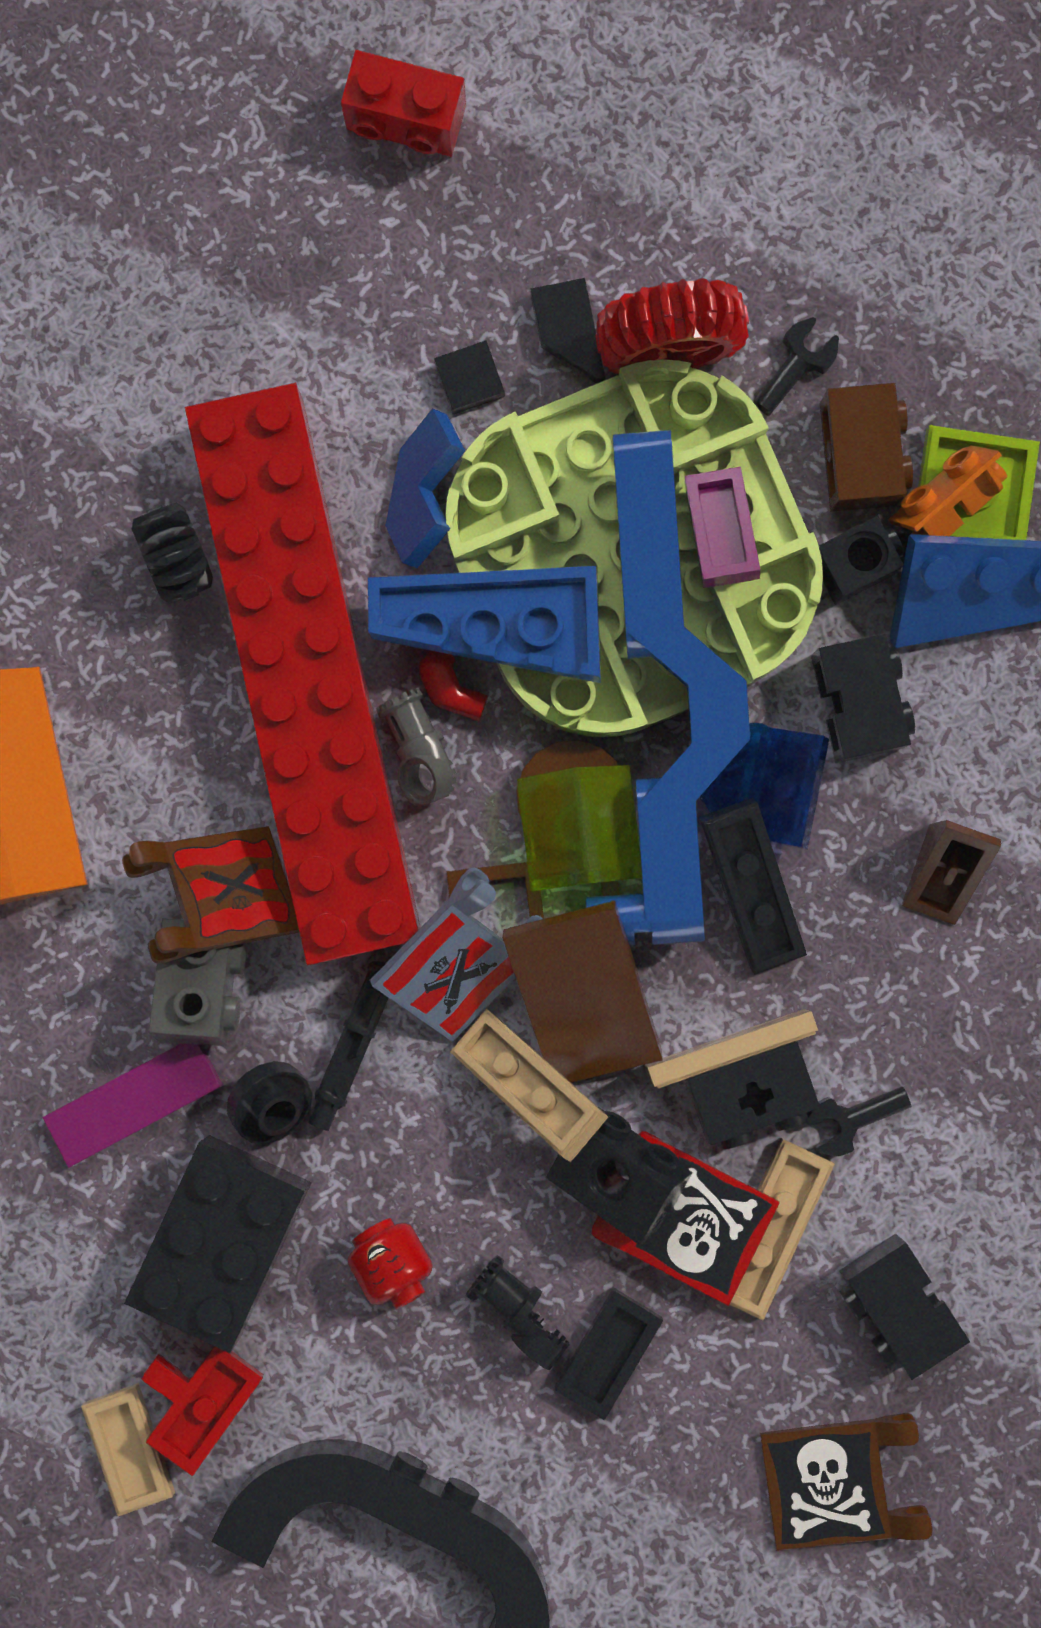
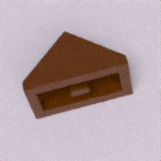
(949, 870)

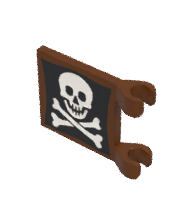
(831, 1484)

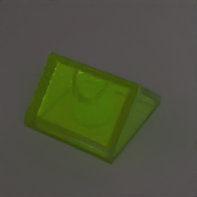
(579, 827)

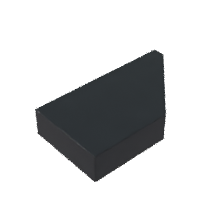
(568, 325)

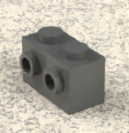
(195, 995)

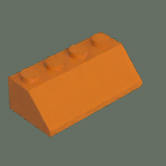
(36, 817)

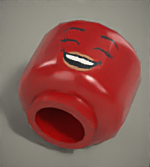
(390, 1263)

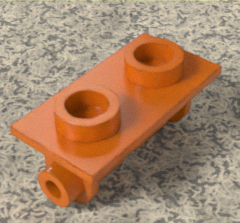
(967, 479)

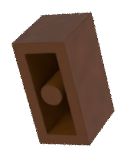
(865, 447)

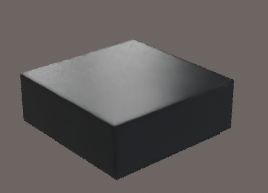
(469, 377)

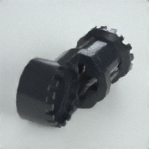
(514, 1304)

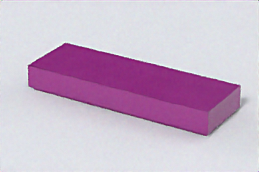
(132, 1102)

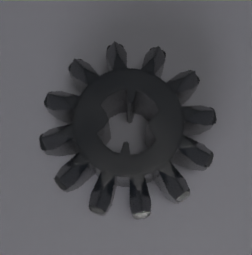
(172, 552)

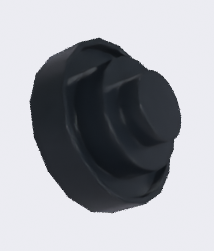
(269, 1102)

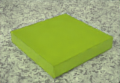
(1009, 510)

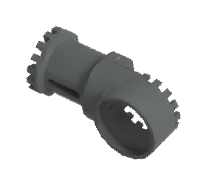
(418, 745)

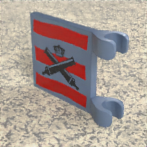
(451, 962)

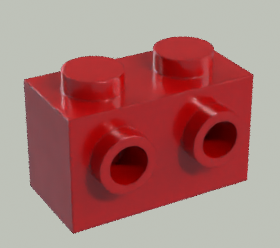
(403, 103)

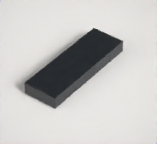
(753, 885)

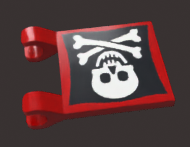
(708, 1231)

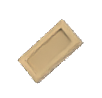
(131, 1467)

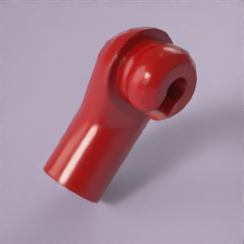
(444, 689)

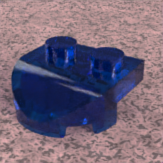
(784, 777)

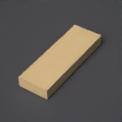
(731, 1048)
(529, 1085)
(797, 1181)

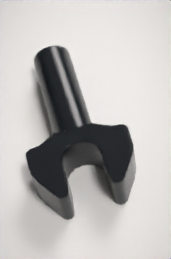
(798, 362)
(855, 1117)

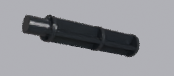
(349, 1051)

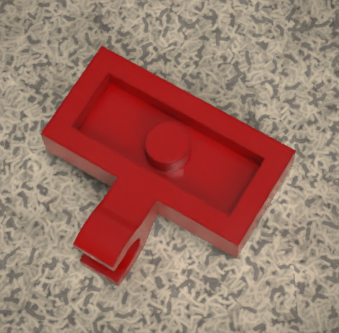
(200, 1404)

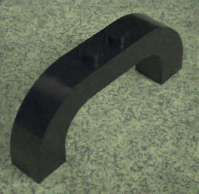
(400, 1495)

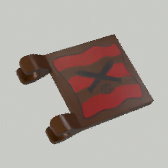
(225, 888)

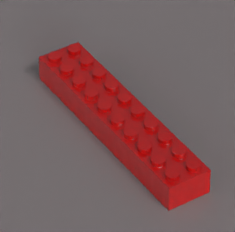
(303, 674)

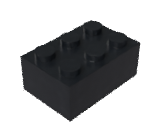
(217, 1243)

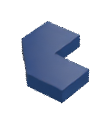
(413, 512)

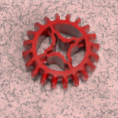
(673, 322)

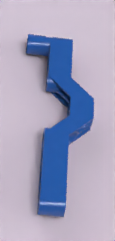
(715, 692)

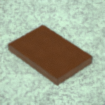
(583, 992)

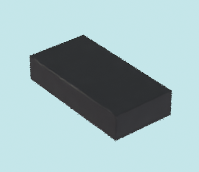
(608, 1353)

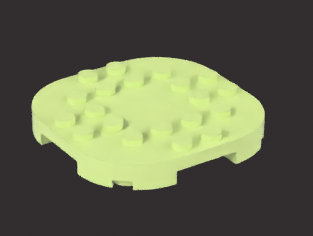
(546, 497)

